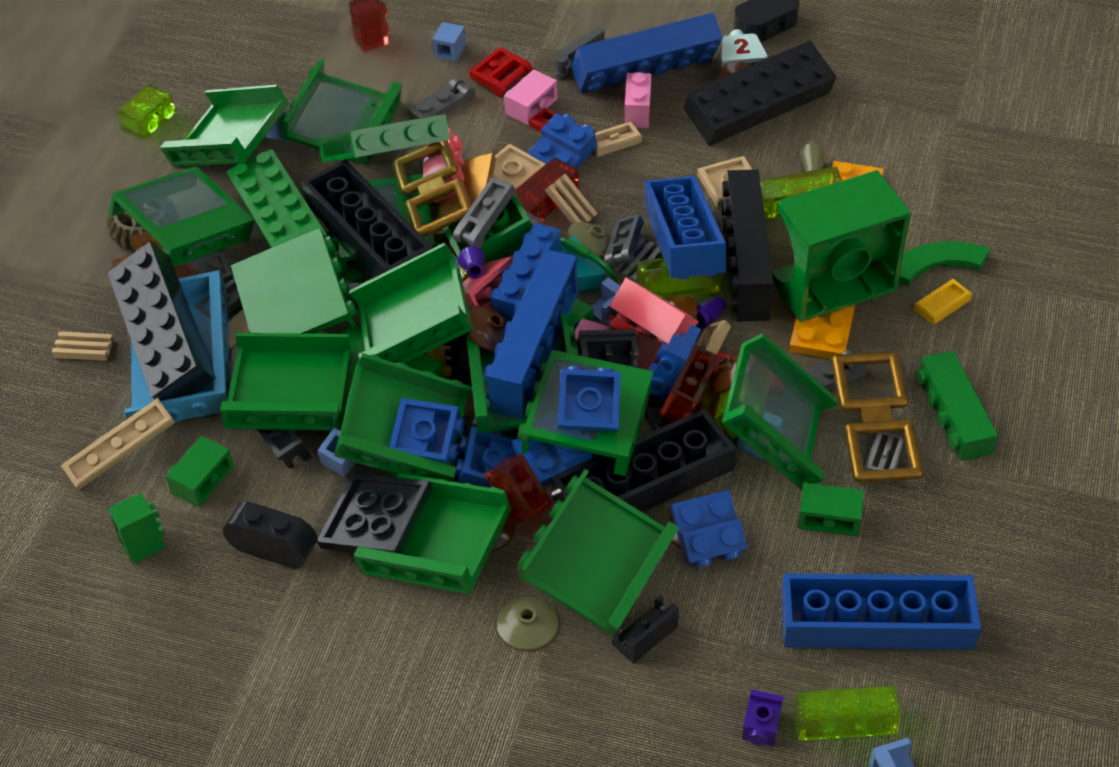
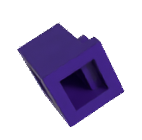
(762, 718)

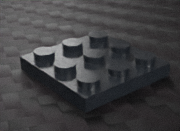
(374, 513)

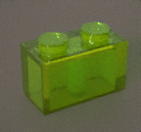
(146, 112)

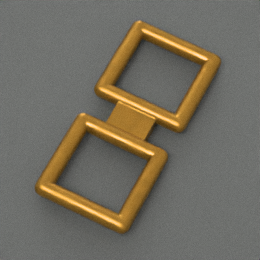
(431, 187)
(876, 417)

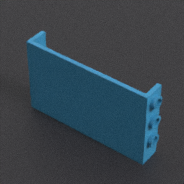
(215, 339)

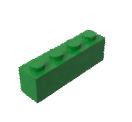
(956, 405)

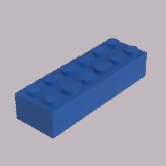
(646, 52)
(684, 227)
(531, 333)
(879, 611)

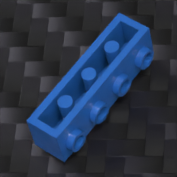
(521, 269)

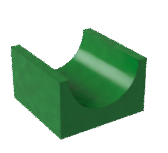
(844, 245)

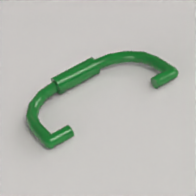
(586, 253)

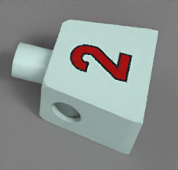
(741, 48)

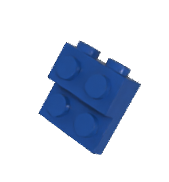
(565, 141)
(671, 362)
(589, 399)
(427, 430)
(481, 454)
(550, 459)
(708, 528)

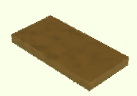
(476, 175)

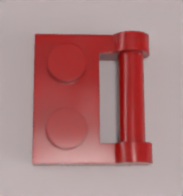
(495, 66)

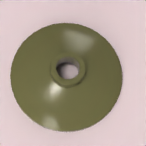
(591, 236)
(529, 633)

